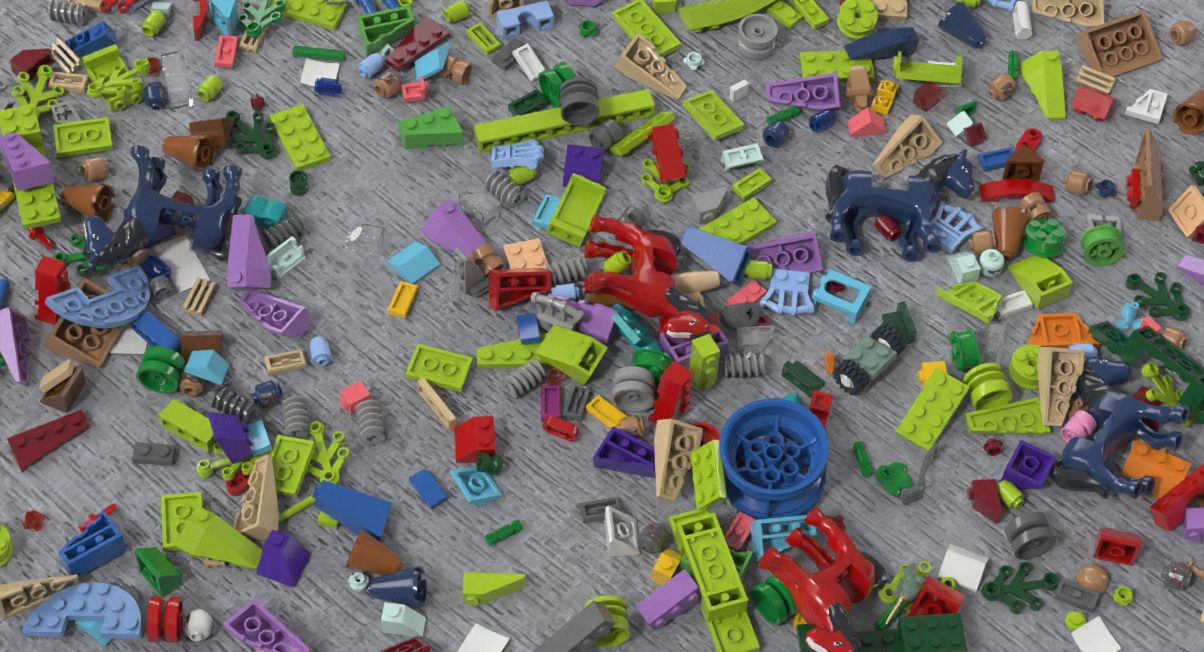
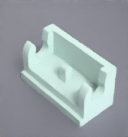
(741, 156)
(285, 258)

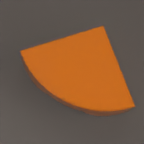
(829, 361)

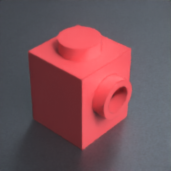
(353, 396)

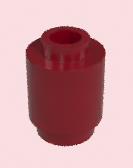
(887, 227)

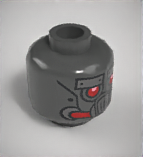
(653, 538)
(1176, 576)

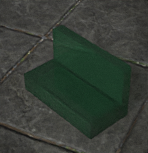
(902, 321)
(802, 378)

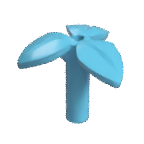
(1129, 312)

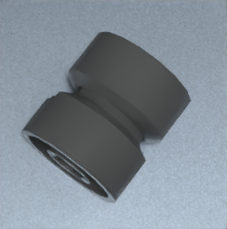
(606, 135)
(633, 216)

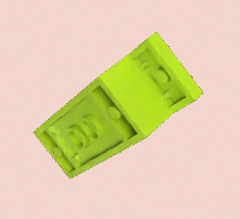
(39, 203)
(718, 581)

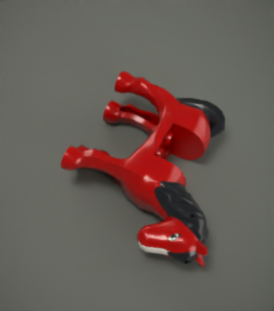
(650, 286)
(827, 595)

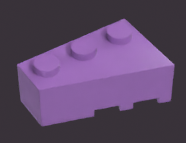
(670, 600)

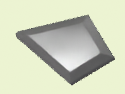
(64, 113)

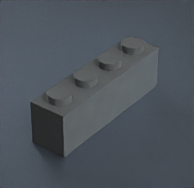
(581, 630)

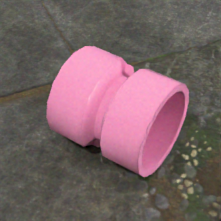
(1080, 425)

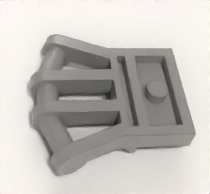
(549, 316)

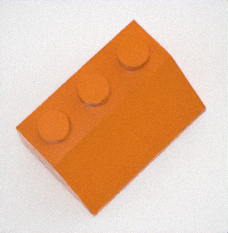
(1162, 466)

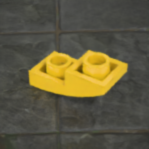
(884, 97)

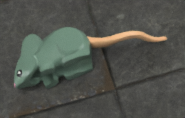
(908, 588)

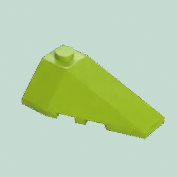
(1045, 81)
(214, 538)

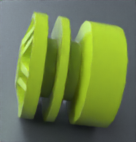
(987, 386)
(620, 631)

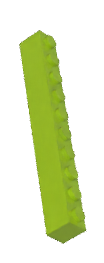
(550, 124)

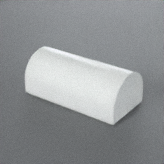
(1022, 20)

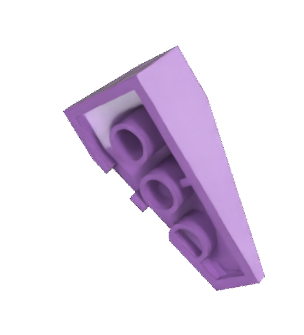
(262, 630)

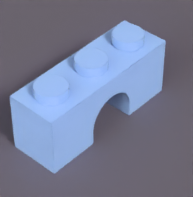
(537, 14)

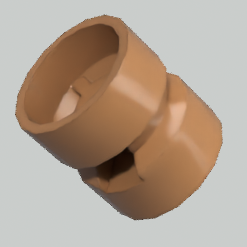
(457, 70)
(1036, 207)
(486, 259)

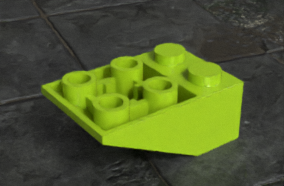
(1041, 280)
(571, 352)

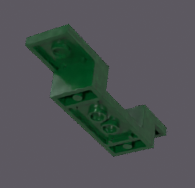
(1148, 343)
(912, 634)

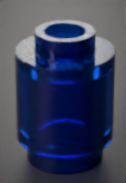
(328, 87)
(822, 120)
(156, 267)

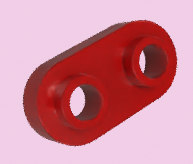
(1030, 138)

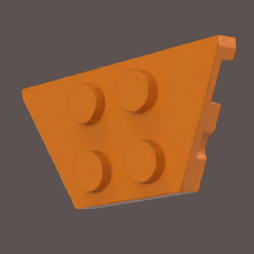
(1060, 331)

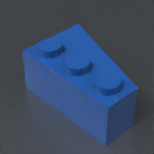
(92, 547)

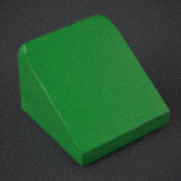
(969, 108)

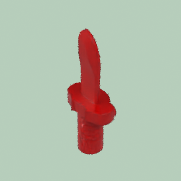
(37, 233)
(108, 510)

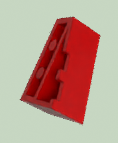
(667, 153)
(50, 279)
(513, 285)
(674, 393)

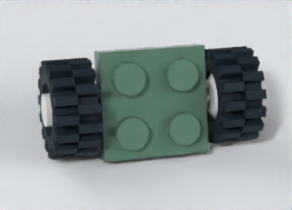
(869, 358)

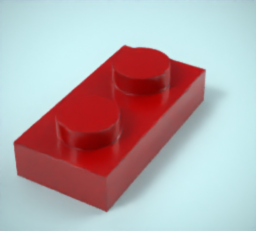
(1133, 193)

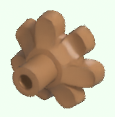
(1076, 406)

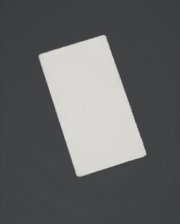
(183, 262)

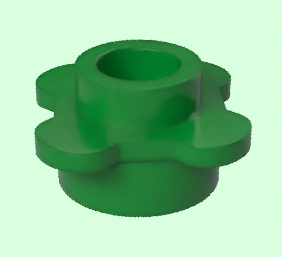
(587, 28)

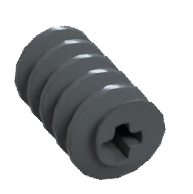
(284, 231)
(739, 315)
(233, 406)

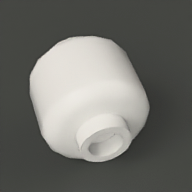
(198, 625)

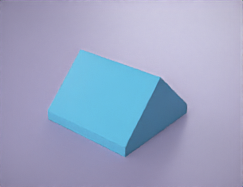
(224, 15)

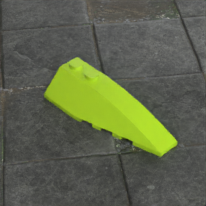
(717, 12)

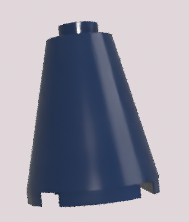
(963, 26)
(400, 587)

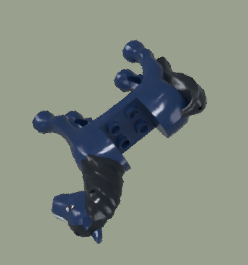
(853, 199)
(209, 223)
(1119, 415)

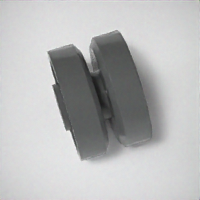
(1030, 535)

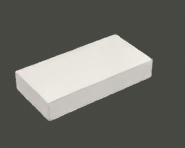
(528, 62)
(1014, 304)

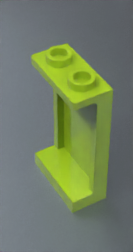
(104, 61)
(928, 71)
(576, 210)

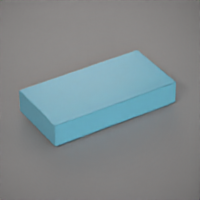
(545, 211)
(260, 438)

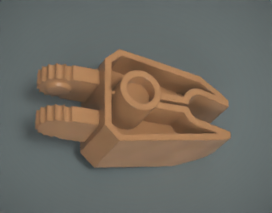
(858, 88)

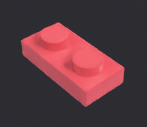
(226, 51)
(750, 293)
(738, 532)

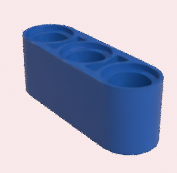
(155, 332)

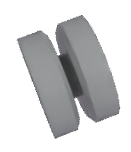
(757, 36)
(633, 389)

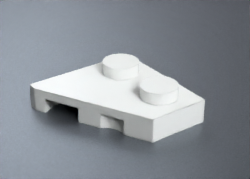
(1148, 106)

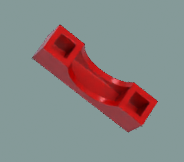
(1170, 508)

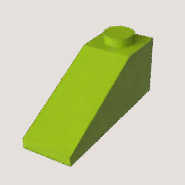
(486, 587)

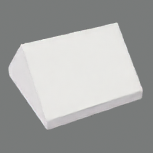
(620, 533)
(963, 566)

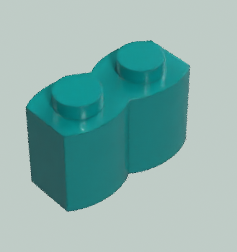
(265, 211)

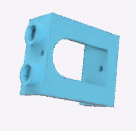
(852, 310)

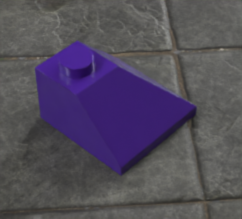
(282, 559)

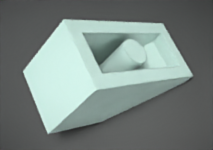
(964, 266)
(402, 620)

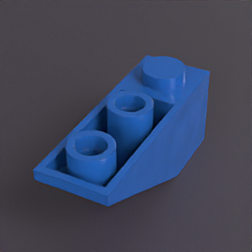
(91, 40)

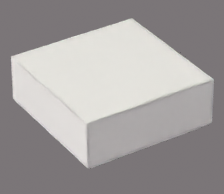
(739, 90)

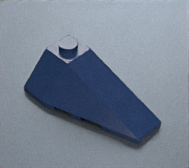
(884, 44)

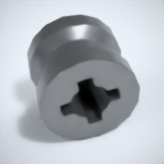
(161, 287)

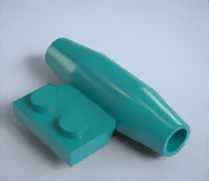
(633, 330)

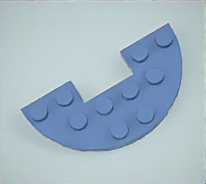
(107, 310)
(87, 603)

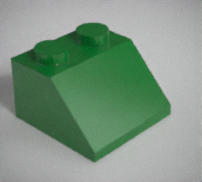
(158, 570)

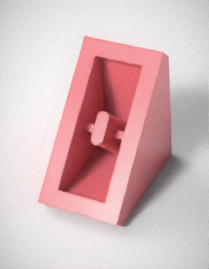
(866, 123)

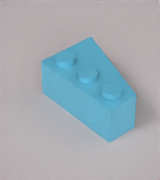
(774, 532)

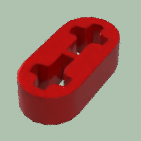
(560, 428)
(241, 480)

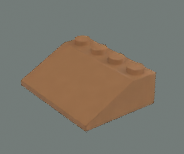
(1120, 45)
(1151, 179)
(82, 342)

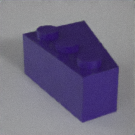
(625, 454)

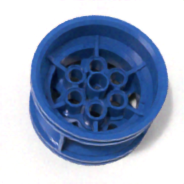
(788, 493)

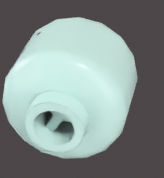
(991, 262)

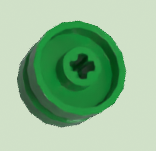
(552, 79)
(160, 369)
(773, 601)

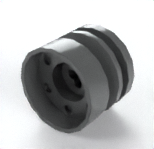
(579, 101)

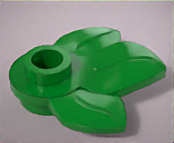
(895, 478)

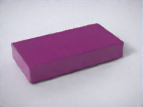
(550, 401)

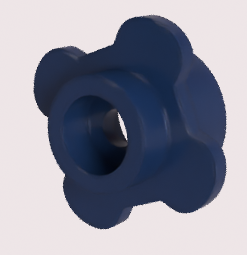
(1106, 188)

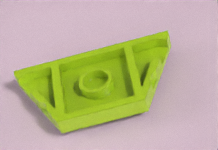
(973, 298)

